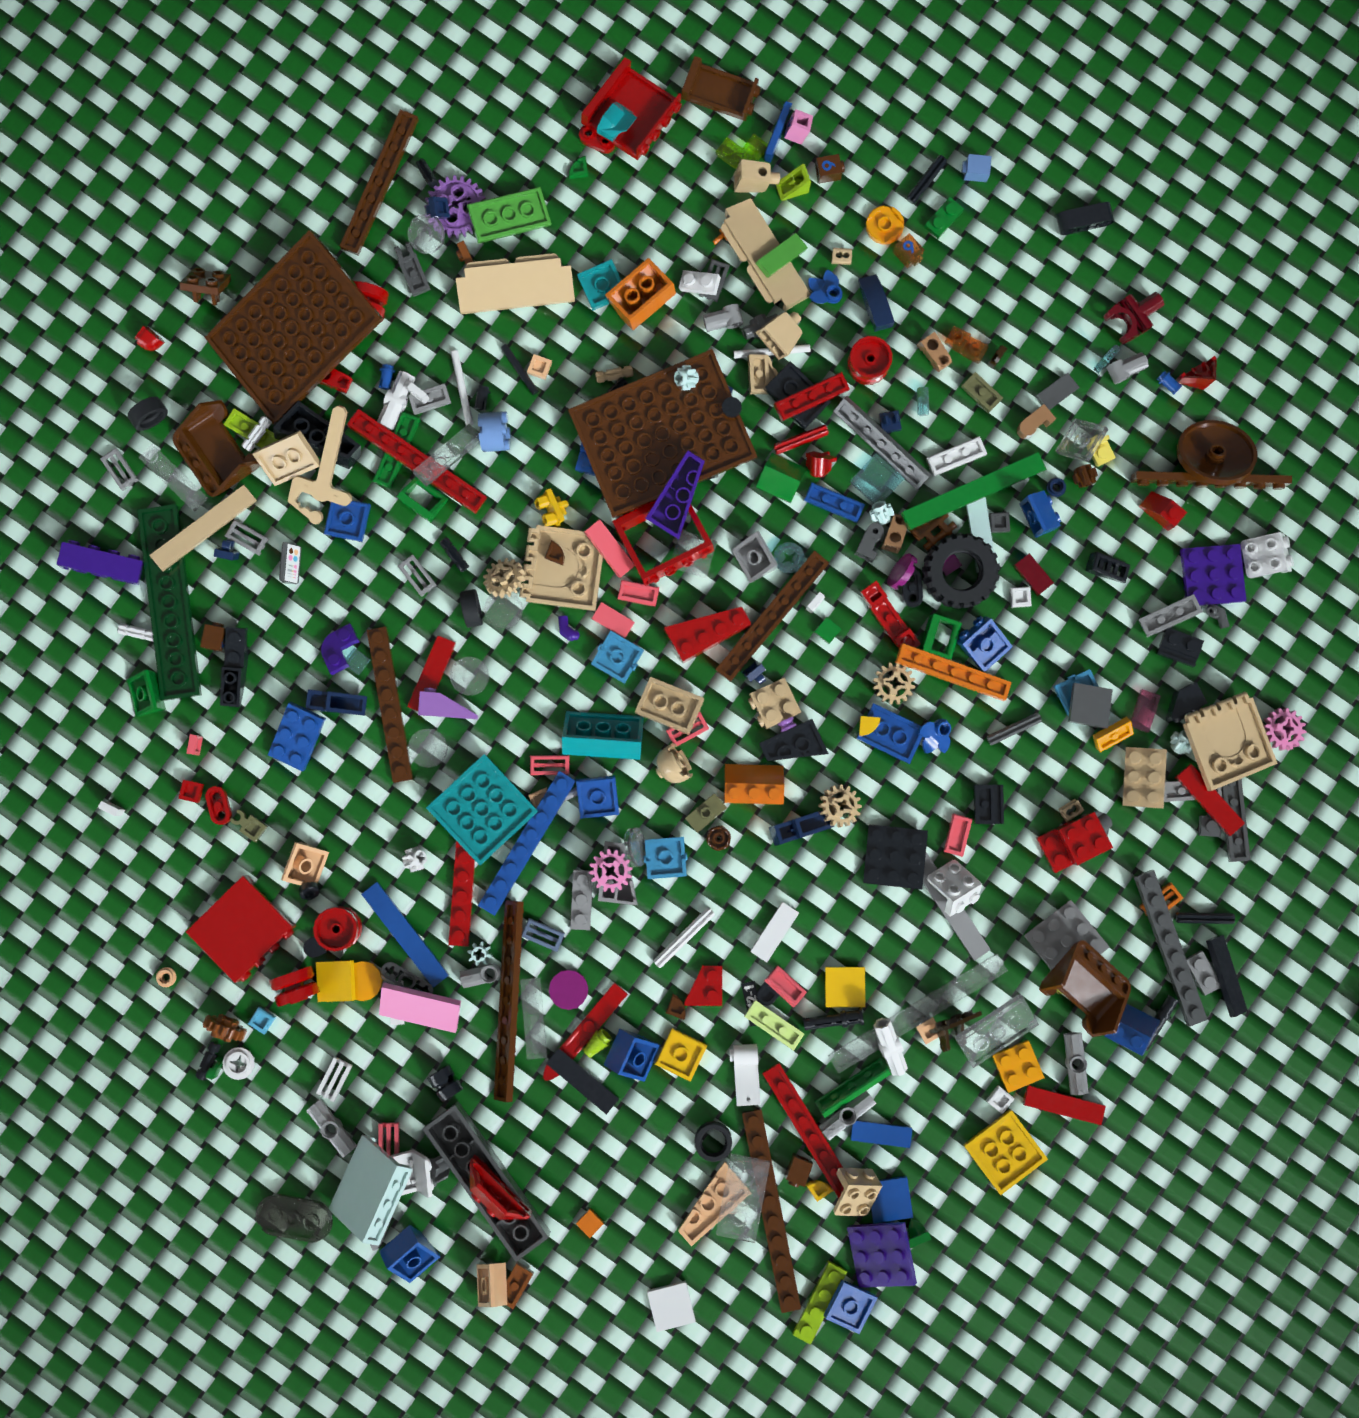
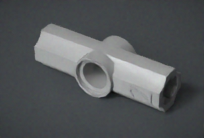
(1077, 1076)
(837, 1123)
(340, 1139)

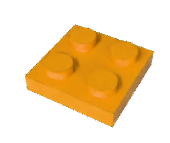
(1018, 1066)

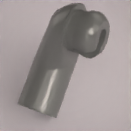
(1219, 614)

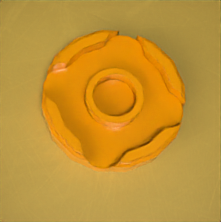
(884, 225)
(367, 980)

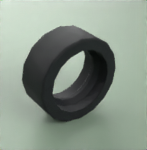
(147, 413)
(471, 608)
(713, 1157)

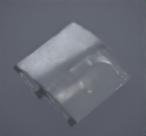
(688, 541)

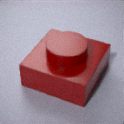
(191, 791)

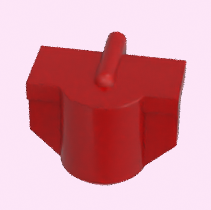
(819, 463)

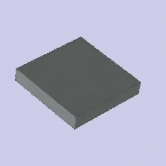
(1090, 705)

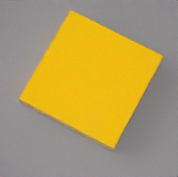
(335, 981)
(844, 986)
(681, 1054)

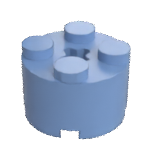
(494, 432)

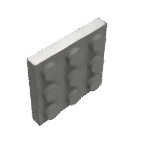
(1060, 932)

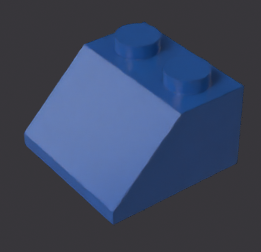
(1040, 513)
(1135, 1030)
(631, 1055)
(409, 1254)

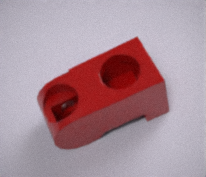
(338, 381)

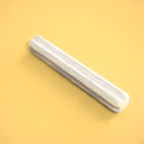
(683, 938)

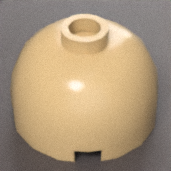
(673, 765)

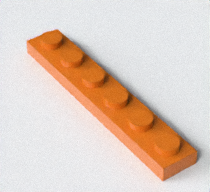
(953, 672)

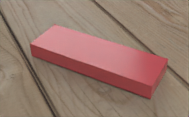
(609, 548)

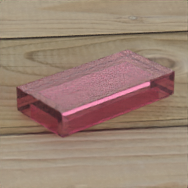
(1145, 710)

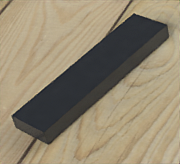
(1226, 976)
(582, 1080)

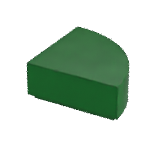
(579, 168)
(214, 1071)

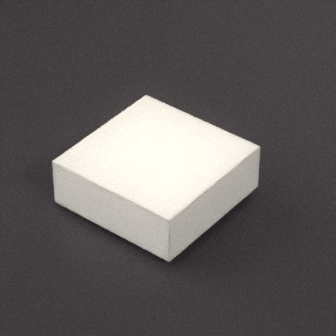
(418, 393)
(1020, 597)
(815, 602)
(111, 808)
(1000, 1099)

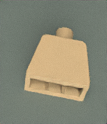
(754, 176)
(781, 334)

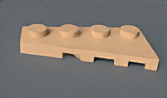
(706, 1210)

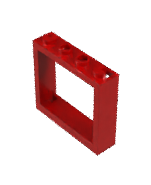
(671, 566)

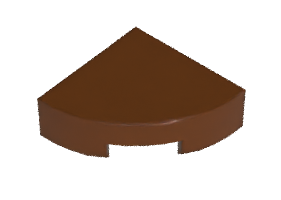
(555, 553)
(676, 1007)

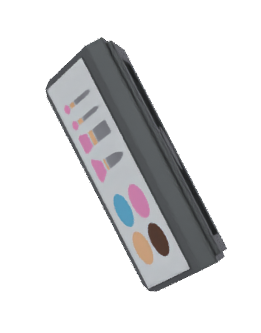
(290, 563)

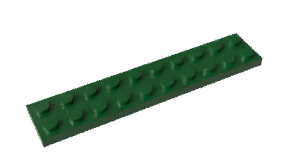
(169, 607)

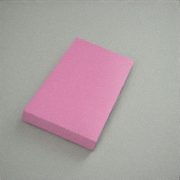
(419, 1007)

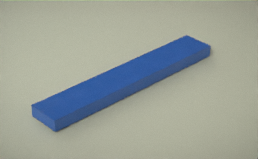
(405, 934)

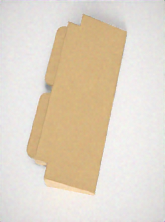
(751, 241)
(507, 285)

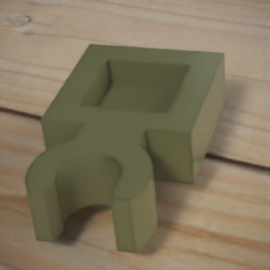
(251, 826)

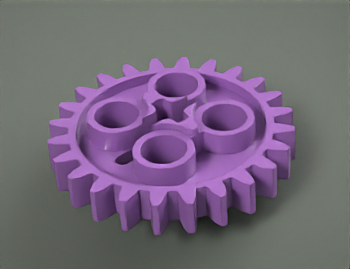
(448, 191)

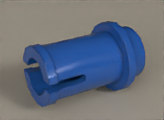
(386, 376)
(1169, 382)

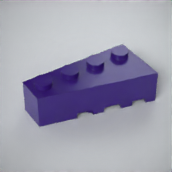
(674, 501)
(100, 563)

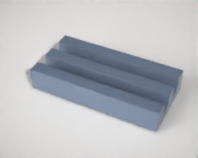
(558, 941)

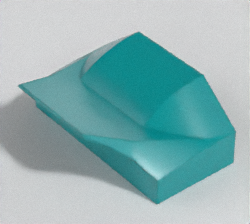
(615, 121)

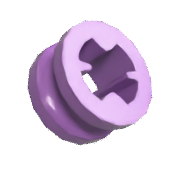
(787, 724)

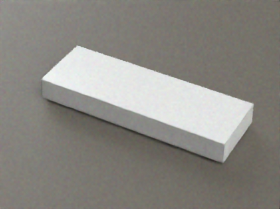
(956, 456)
(774, 932)

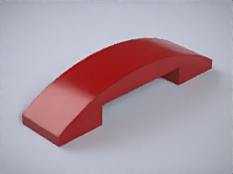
(887, 616)

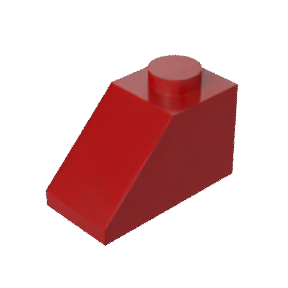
(1162, 510)

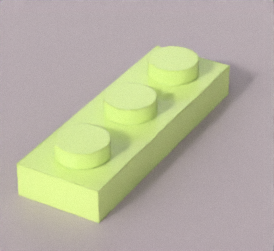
(774, 1025)

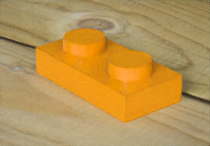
(1113, 734)

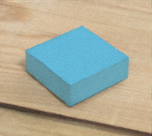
(262, 1020)

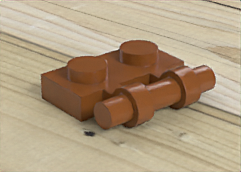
(925, 531)

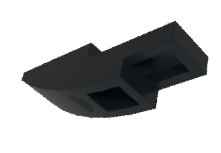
(235, 667)

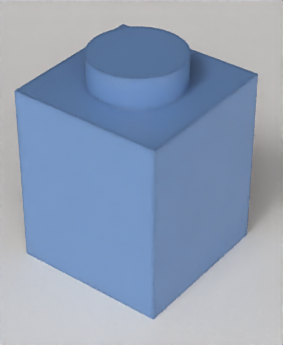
(976, 168)

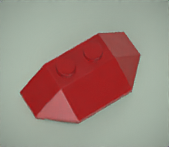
(494, 1193)

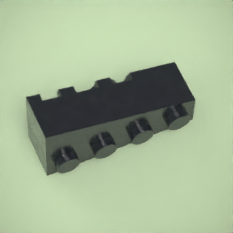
(315, 431)

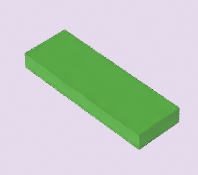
(781, 255)

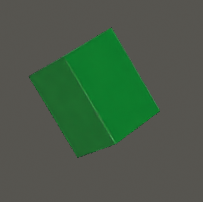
(781, 477)
(145, 693)

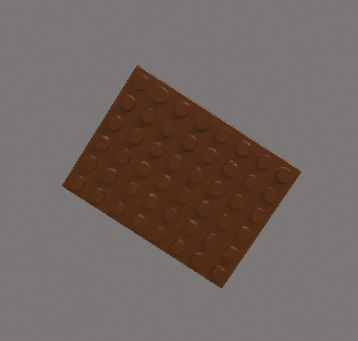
(293, 327)
(649, 425)

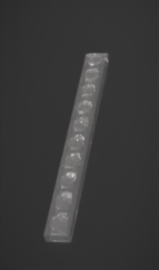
(921, 1011)

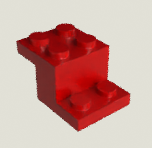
(1074, 842)

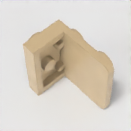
(859, 1191)

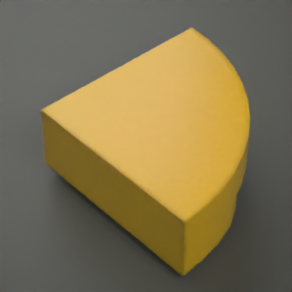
(868, 725)
(819, 1189)

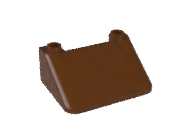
(211, 449)
(1092, 986)

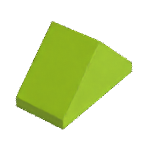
(794, 183)

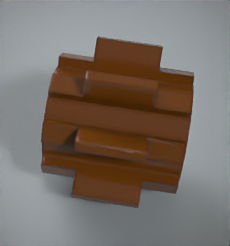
(1085, 475)

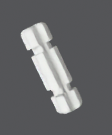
(256, 433)
(135, 632)

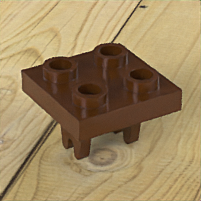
(205, 282)

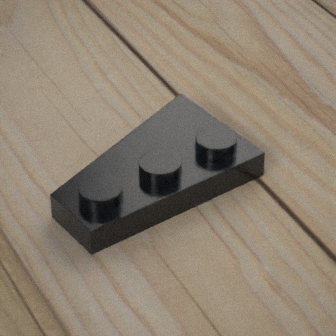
(794, 743)

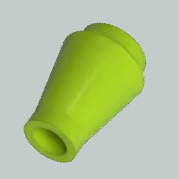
(598, 1042)

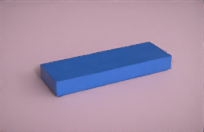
(777, 132)
(834, 502)
(881, 1133)

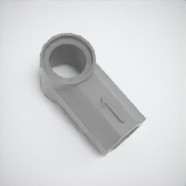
(727, 317)
(1123, 369)
(478, 975)

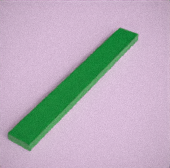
(973, 491)

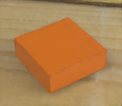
(590, 1223)

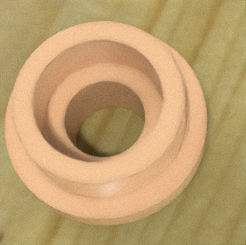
(160, 977)

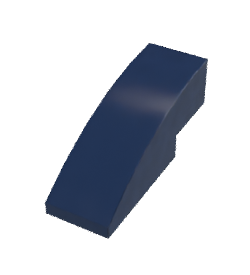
(876, 303)
(336, 702)
(799, 828)

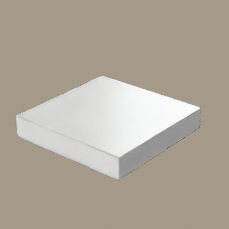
(671, 1306)

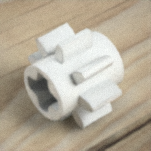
(414, 859)

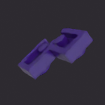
(333, 648)

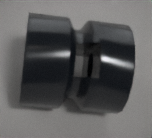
(445, 1083)

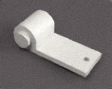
(746, 1074)

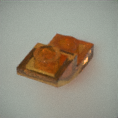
(966, 345)

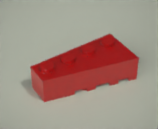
(703, 633)

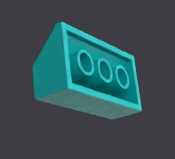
(602, 735)

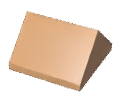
(304, 864)
(491, 1285)

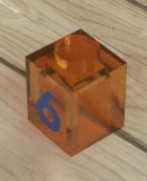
(909, 251)

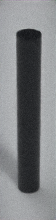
(519, 369)

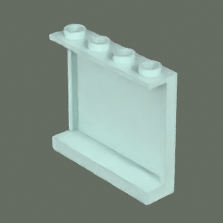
(369, 1191)

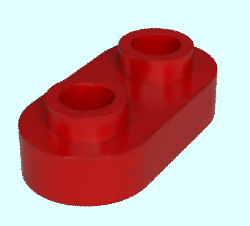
(595, 141)
(217, 806)

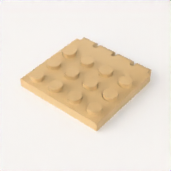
(568, 585)
(1228, 741)

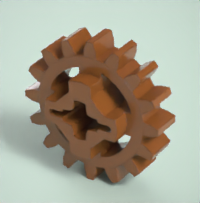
(224, 1028)

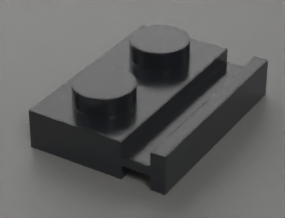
(1180, 647)
(988, 804)

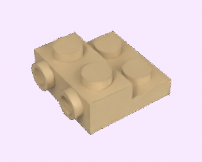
(774, 703)

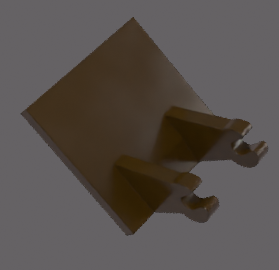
(957, 1022)

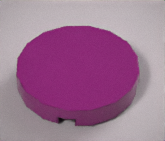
(902, 571)
(568, 989)

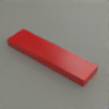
(811, 396)
(433, 669)
(1210, 800)
(1064, 1105)

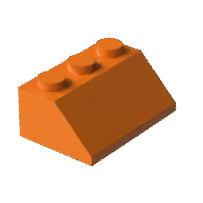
(641, 294)
(754, 784)

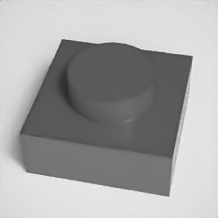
(1208, 827)

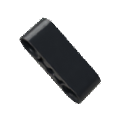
(1085, 218)

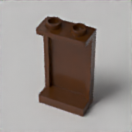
(720, 90)

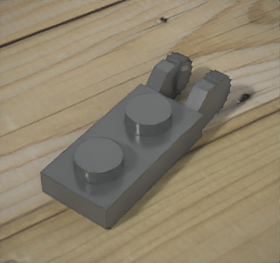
(412, 271)

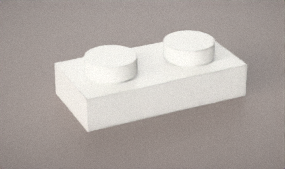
(699, 282)

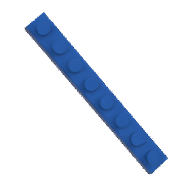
(527, 843)

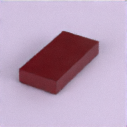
(1033, 574)

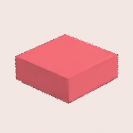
(194, 744)

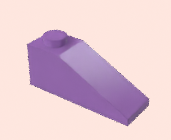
(441, 706)

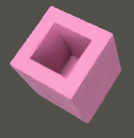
(798, 126)

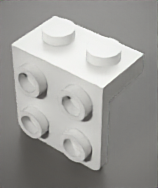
(1267, 555)
(956, 885)
(420, 1176)

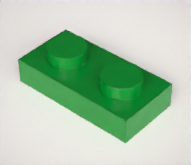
(944, 218)

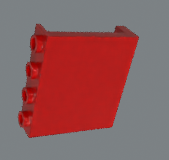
(642, 97)
(241, 930)

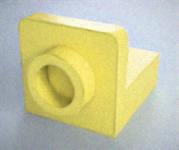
(1103, 453)

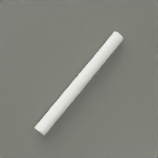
(766, 351)
(461, 387)

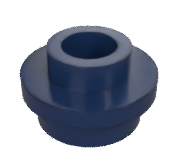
(1060, 483)

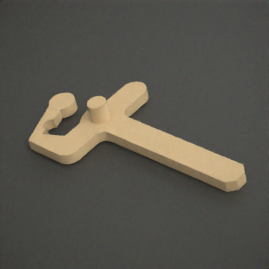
(322, 487)

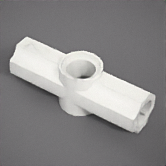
(395, 400)
(890, 1046)

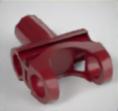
(1135, 314)

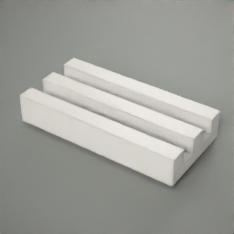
(327, 1094)

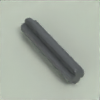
(1014, 728)

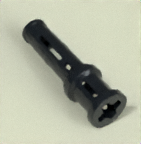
(843, 1018)

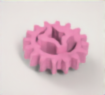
(1287, 721)
(605, 877)

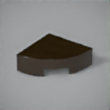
(997, 356)

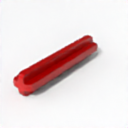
(801, 439)

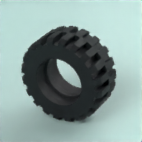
(961, 544)

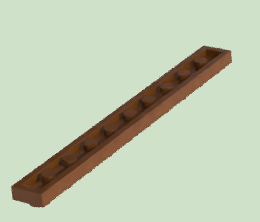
(508, 1001)
(773, 1216)

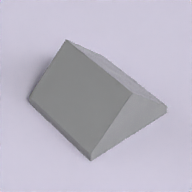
(755, 557)

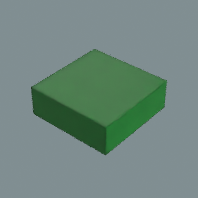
(827, 630)

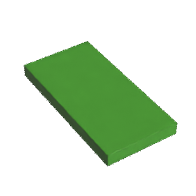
(509, 215)

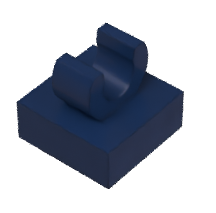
(438, 208)
(890, 421)
(227, 551)
(754, 672)

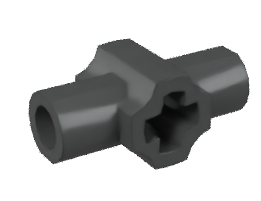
(755, 324)

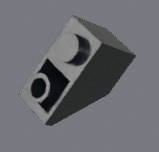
(1185, 701)

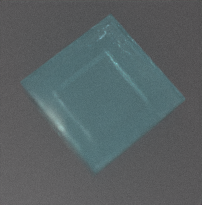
(357, 661)

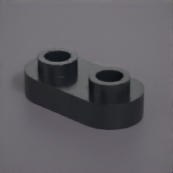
(913, 588)

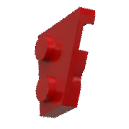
(706, 988)

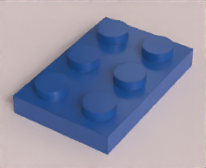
(893, 735)
(296, 736)

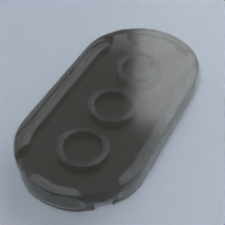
(294, 1218)

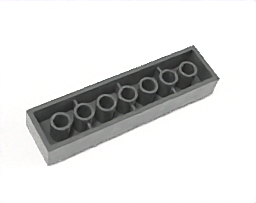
(457, 1142)

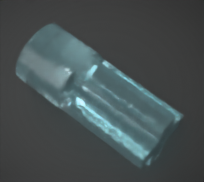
(923, 401)

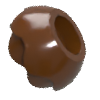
(720, 844)

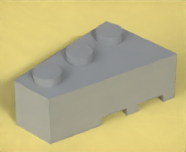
(627, 894)

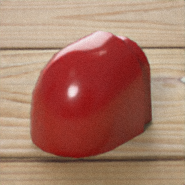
(148, 339)

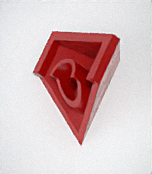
(1201, 375)

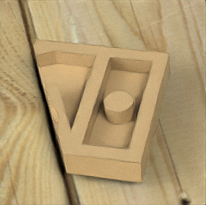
(759, 373)

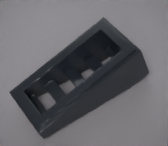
(1096, 562)

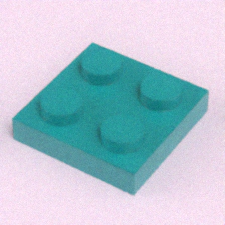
(598, 282)

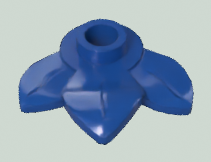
(823, 287)
(934, 737)

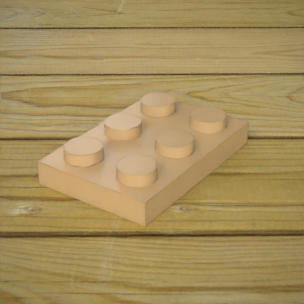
(287, 458)
(669, 705)
(1144, 777)

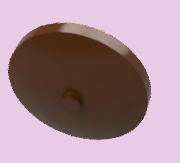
(1216, 452)

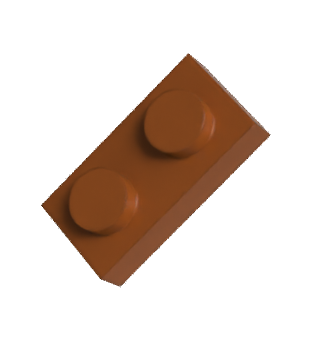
(463, 253)
(517, 1283)

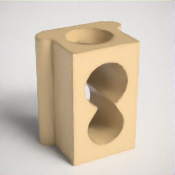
(842, 252)
(1079, 809)

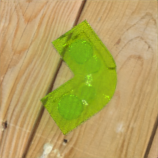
(733, 153)

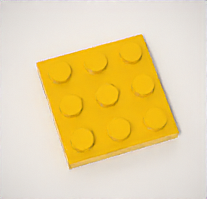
(1005, 1152)

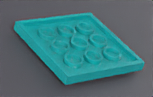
(482, 809)

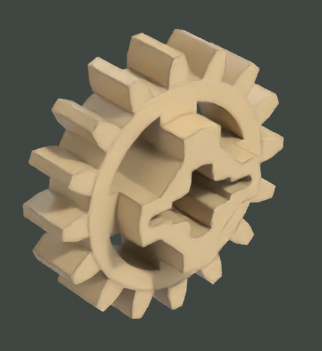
(504, 578)
(892, 692)
(836, 813)

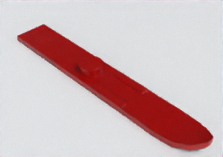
(589, 1025)

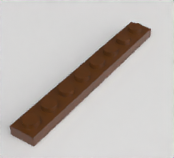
(379, 182)
(1182, 479)
(772, 616)
(390, 704)

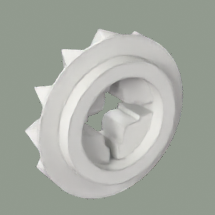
(231, 1068)

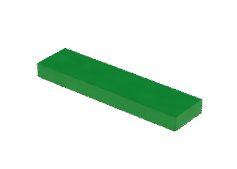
(390, 467)
(852, 1087)

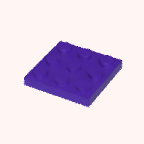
(1214, 574)
(882, 1255)

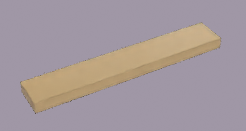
(203, 528)

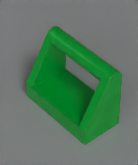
(404, 497)
(930, 632)

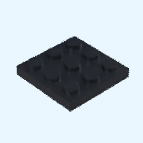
(895, 856)

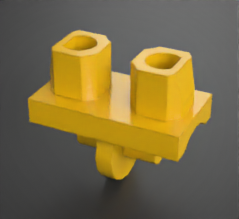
(554, 507)

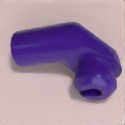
(566, 631)

